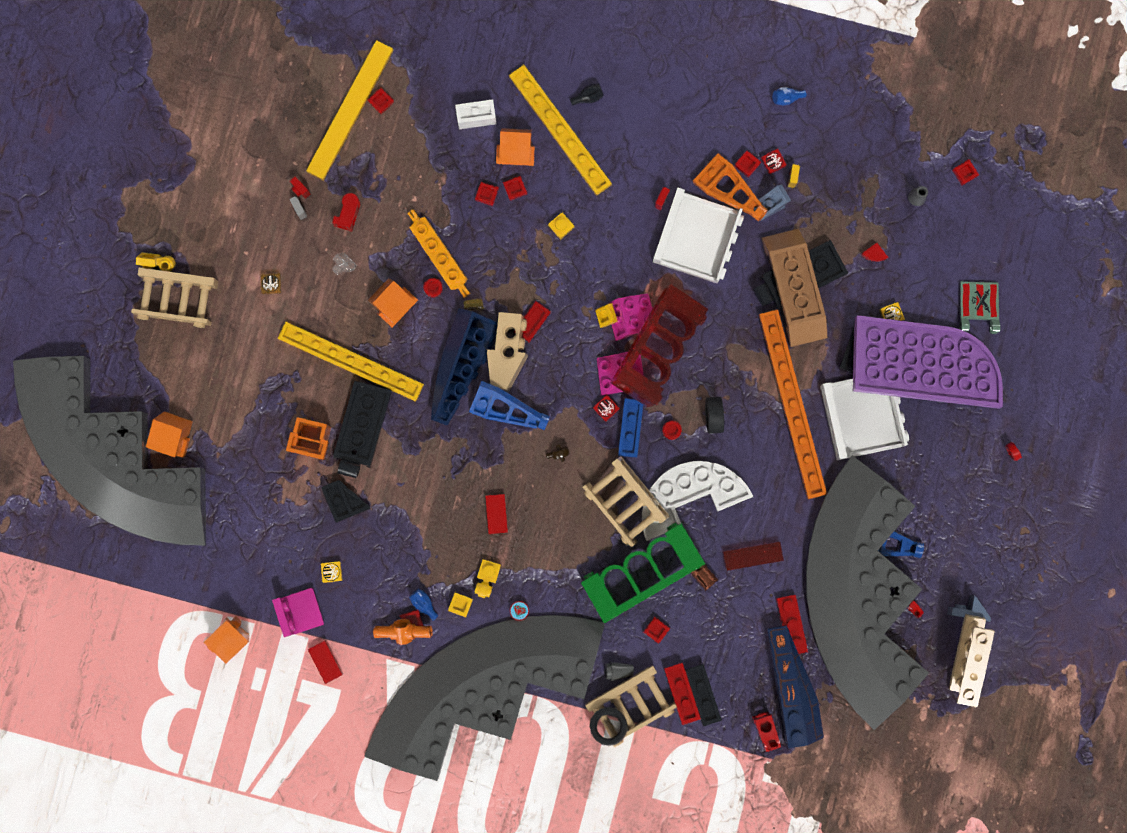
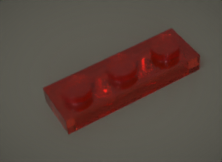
(753, 556)

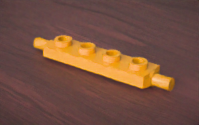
(438, 253)

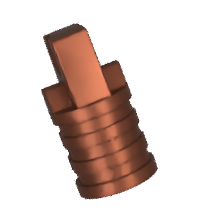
(704, 577)

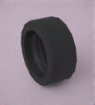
(714, 414)
(608, 711)

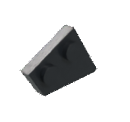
(342, 501)

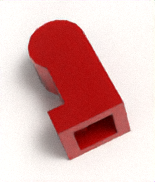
(348, 213)
(767, 731)

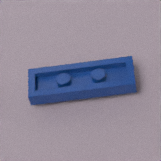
(630, 428)

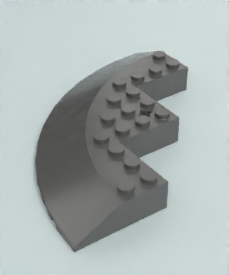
(99, 462)
(852, 592)
(478, 678)

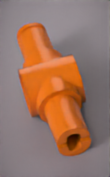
(402, 631)

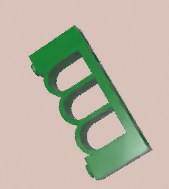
(602, 598)

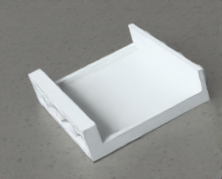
(698, 237)
(862, 421)

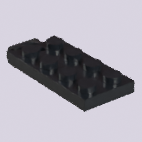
(826, 267)
(361, 427)

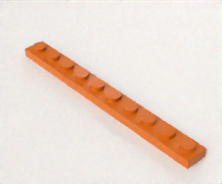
(792, 404)

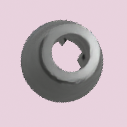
(917, 199)
(617, 670)

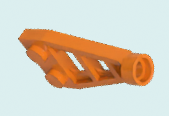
(714, 172)

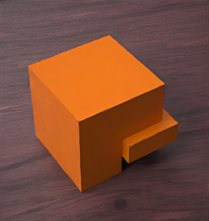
(515, 147)
(392, 302)
(169, 435)
(309, 438)
(227, 639)

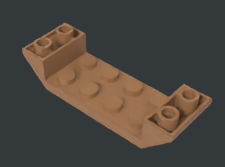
(796, 287)

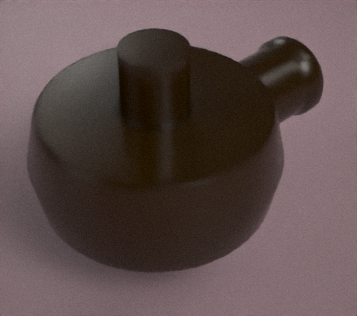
(558, 453)

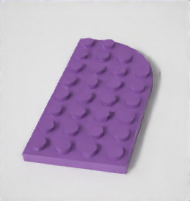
(924, 363)

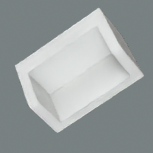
(475, 114)

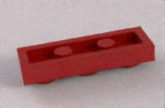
(791, 617)
(682, 693)

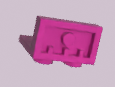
(630, 314)
(607, 369)
(298, 612)

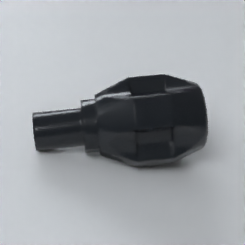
(588, 95)

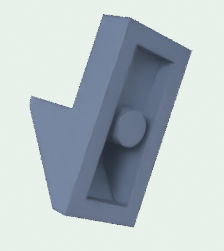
(774, 200)
(974, 608)

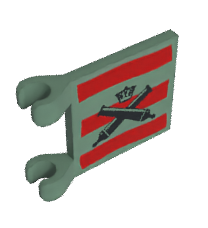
(979, 302)

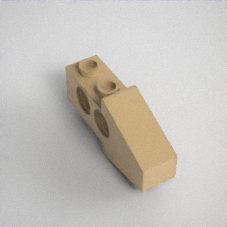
(505, 369)

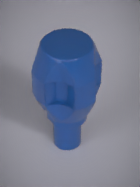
(786, 96)
(423, 603)

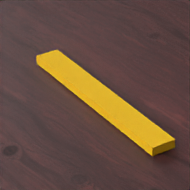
(349, 110)
(560, 130)
(350, 361)

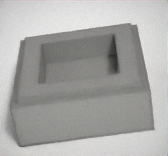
(298, 208)

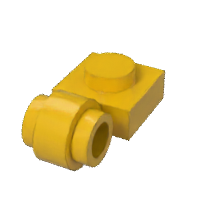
(150, 260)
(488, 573)

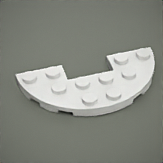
(691, 482)

